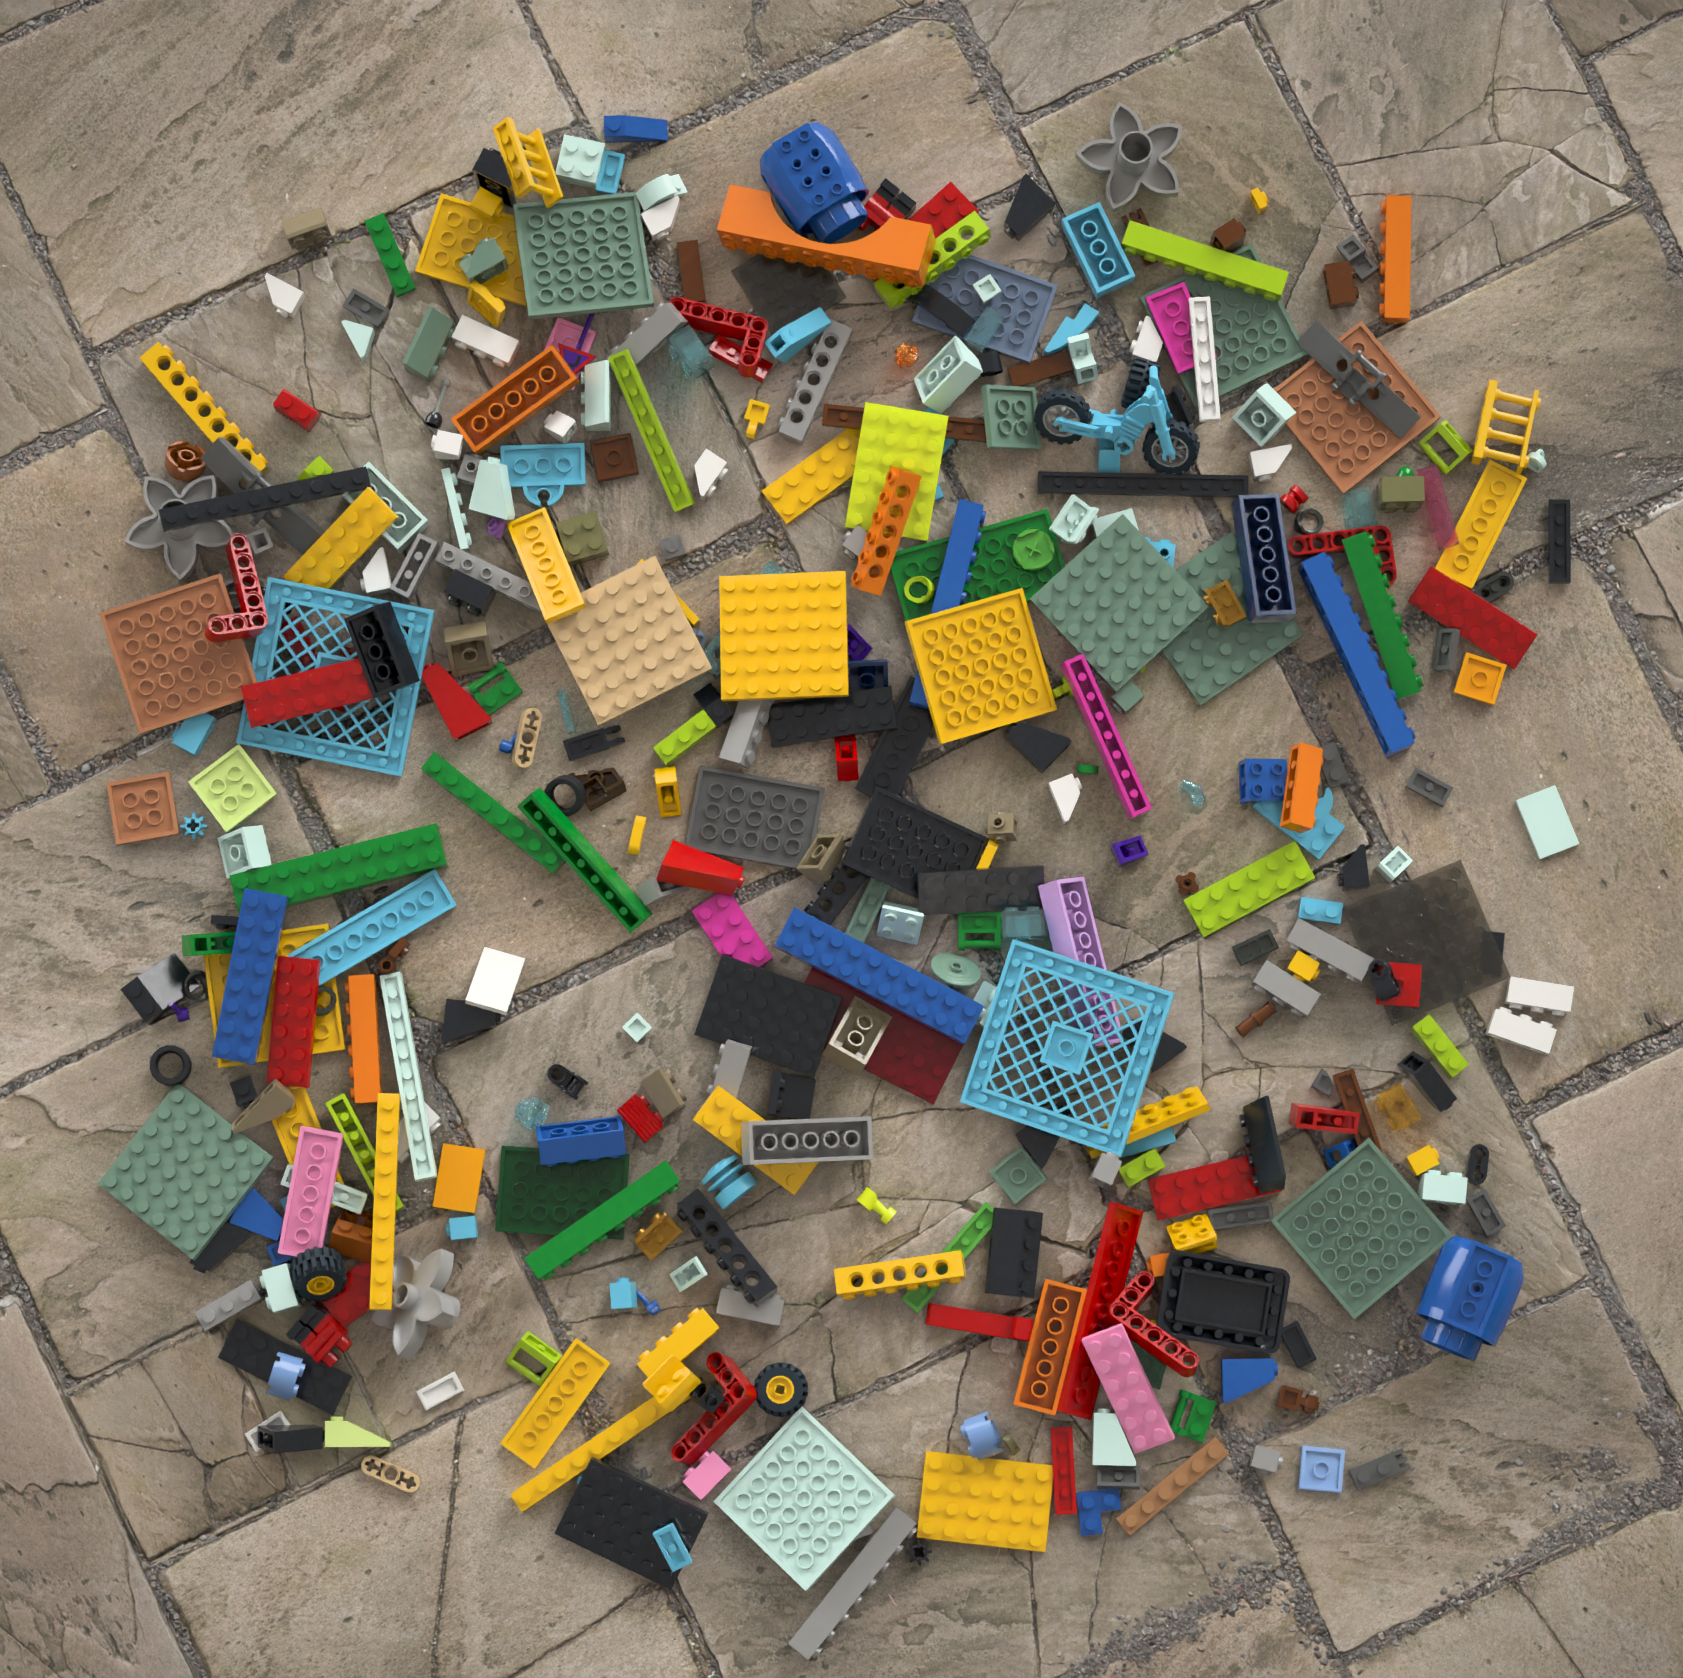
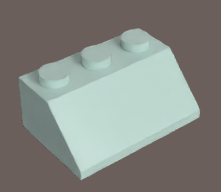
(947, 375)
(596, 396)

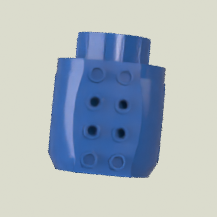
(815, 183)
(1469, 1297)

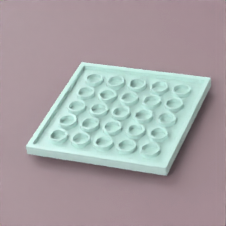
(804, 1498)

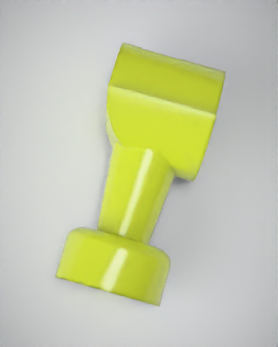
(869, 1200)

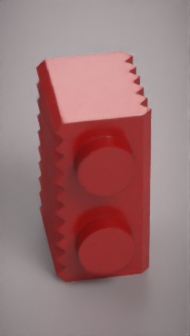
(296, 410)
(640, 1117)

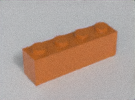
(1301, 787)

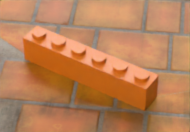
(1396, 259)
(365, 1038)

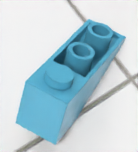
(796, 335)

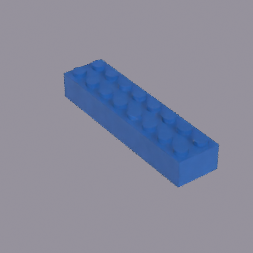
(250, 976)

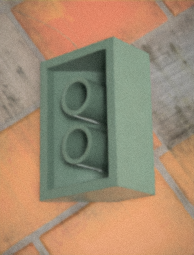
(429, 345)

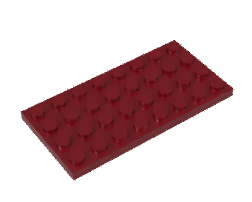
(907, 1051)

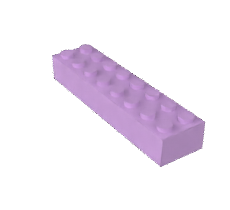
(1076, 937)

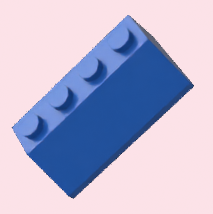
(581, 1140)

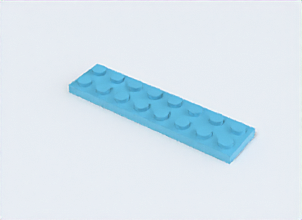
(378, 926)

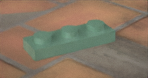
(867, 910)

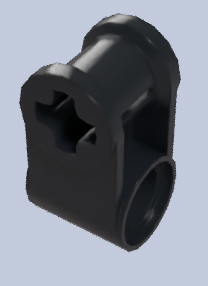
(990, 363)
(1384, 982)
(568, 1081)

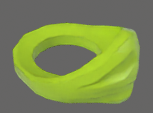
(931, 589)

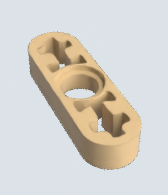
(524, 721)
(403, 1485)

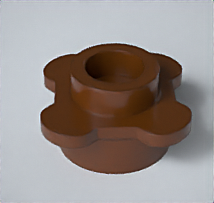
(1192, 887)

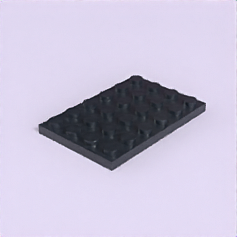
(904, 838)
(771, 1013)
(617, 1519)

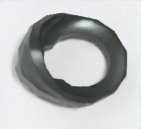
(1298, 526)
(198, 974)
(325, 1011)

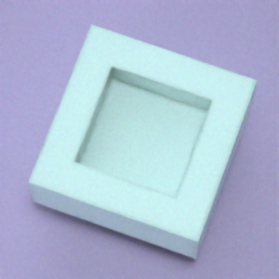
(986, 288)
(637, 1027)

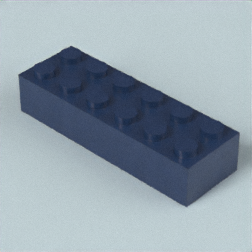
(1263, 558)

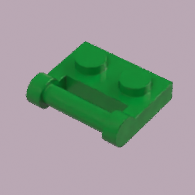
(499, 694)
(979, 924)
(1198, 1419)

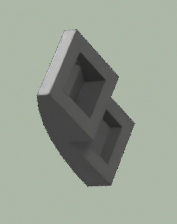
(1355, 252)

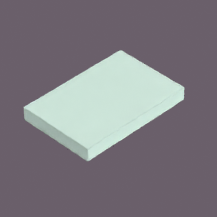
(1547, 822)

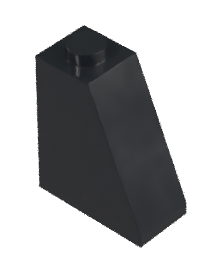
(1027, 209)
(1036, 744)
(466, 1020)
(1167, 1048)
(1427, 1081)
(1038, 1142)
(220, 1247)
(290, 1438)

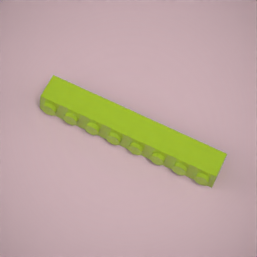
(1204, 260)

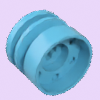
(729, 1181)

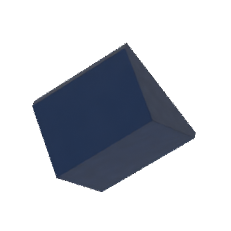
(867, 674)

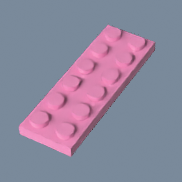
(310, 1190)
(1128, 1388)

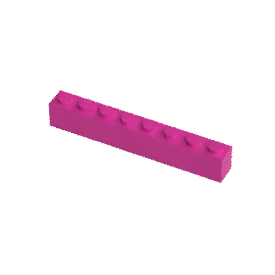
(1105, 736)

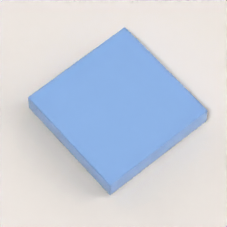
(1321, 1469)

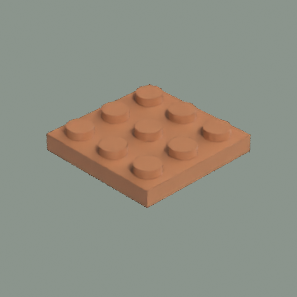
(143, 808)

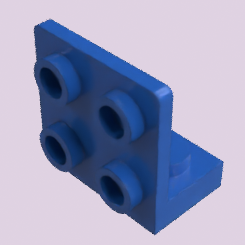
(1262, 780)

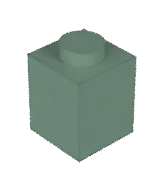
(1126, 698)

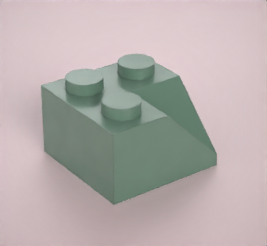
(484, 263)

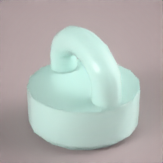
(1537, 461)

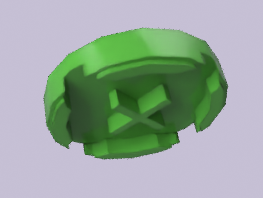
(1033, 550)

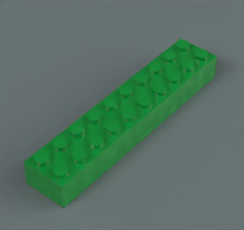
(347, 867)

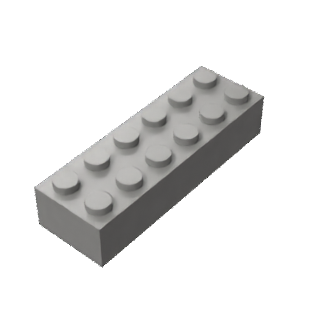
(806, 1140)

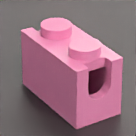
(706, 1475)

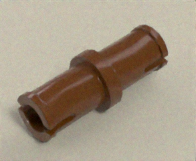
(1255, 1019)

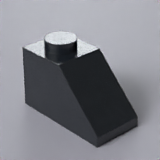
(712, 704)
(1355, 872)

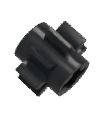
(912, 1552)

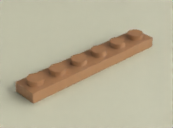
(1172, 1486)

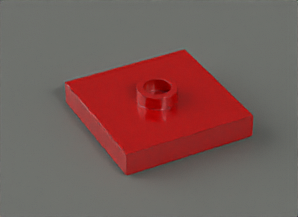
(1409, 981)

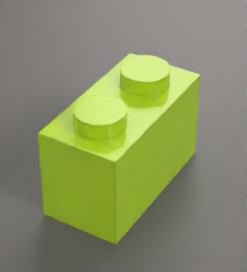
(1141, 1168)

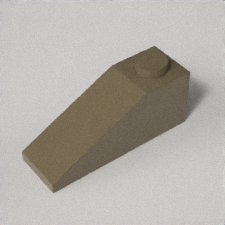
(266, 1107)

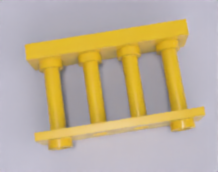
(515, 160)
(1485, 432)

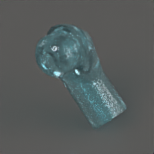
(1195, 790)

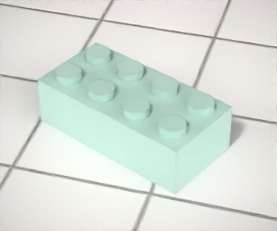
(410, 520)

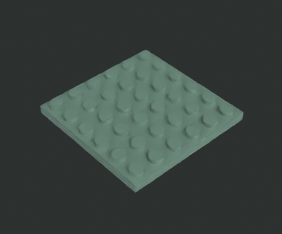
(583, 256)
(1248, 332)
(1119, 603)
(1216, 657)
(186, 1171)
(1361, 1228)

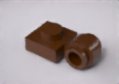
(399, 950)
(1291, 1399)

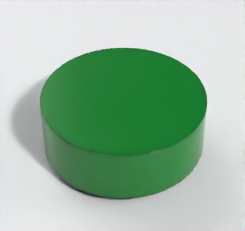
(1087, 769)

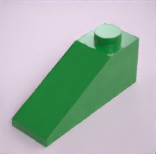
(207, 943)

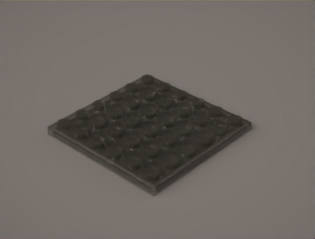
(1432, 925)

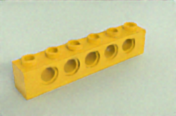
(845, 1276)

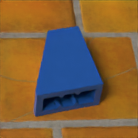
(258, 1216)
(1245, 1375)

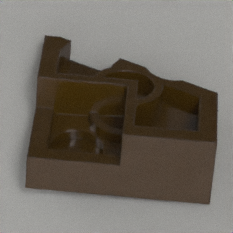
(601, 786)

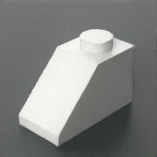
(661, 218)
(284, 296)
(560, 427)
(1267, 462)
(376, 575)
(1065, 795)

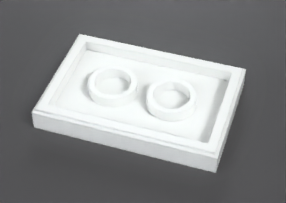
(495, 981)

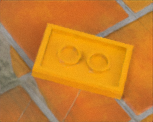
(459, 1178)

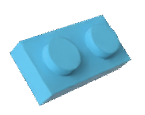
(610, 172)
(1320, 910)
(672, 1547)

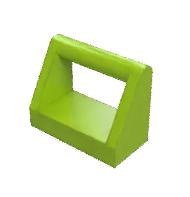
(1453, 440)
(538, 1350)

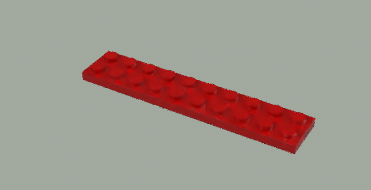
(1104, 1287)

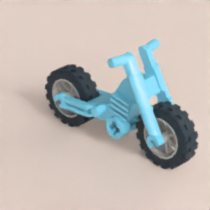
(1122, 428)

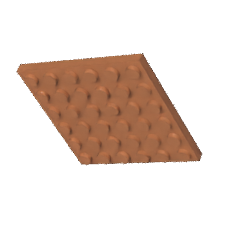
(1345, 438)
(167, 659)

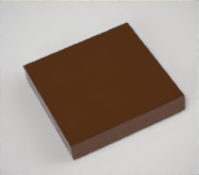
(614, 457)

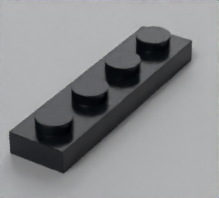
(1559, 542)

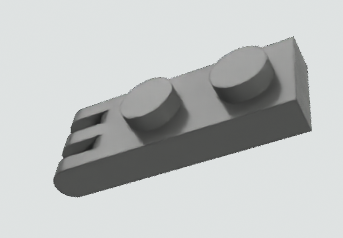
(1378, 1469)

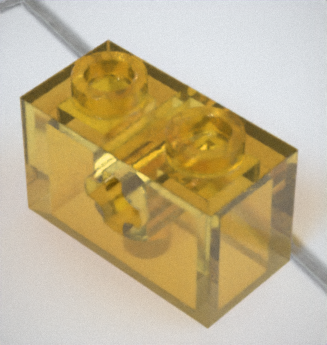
(1408, 1112)

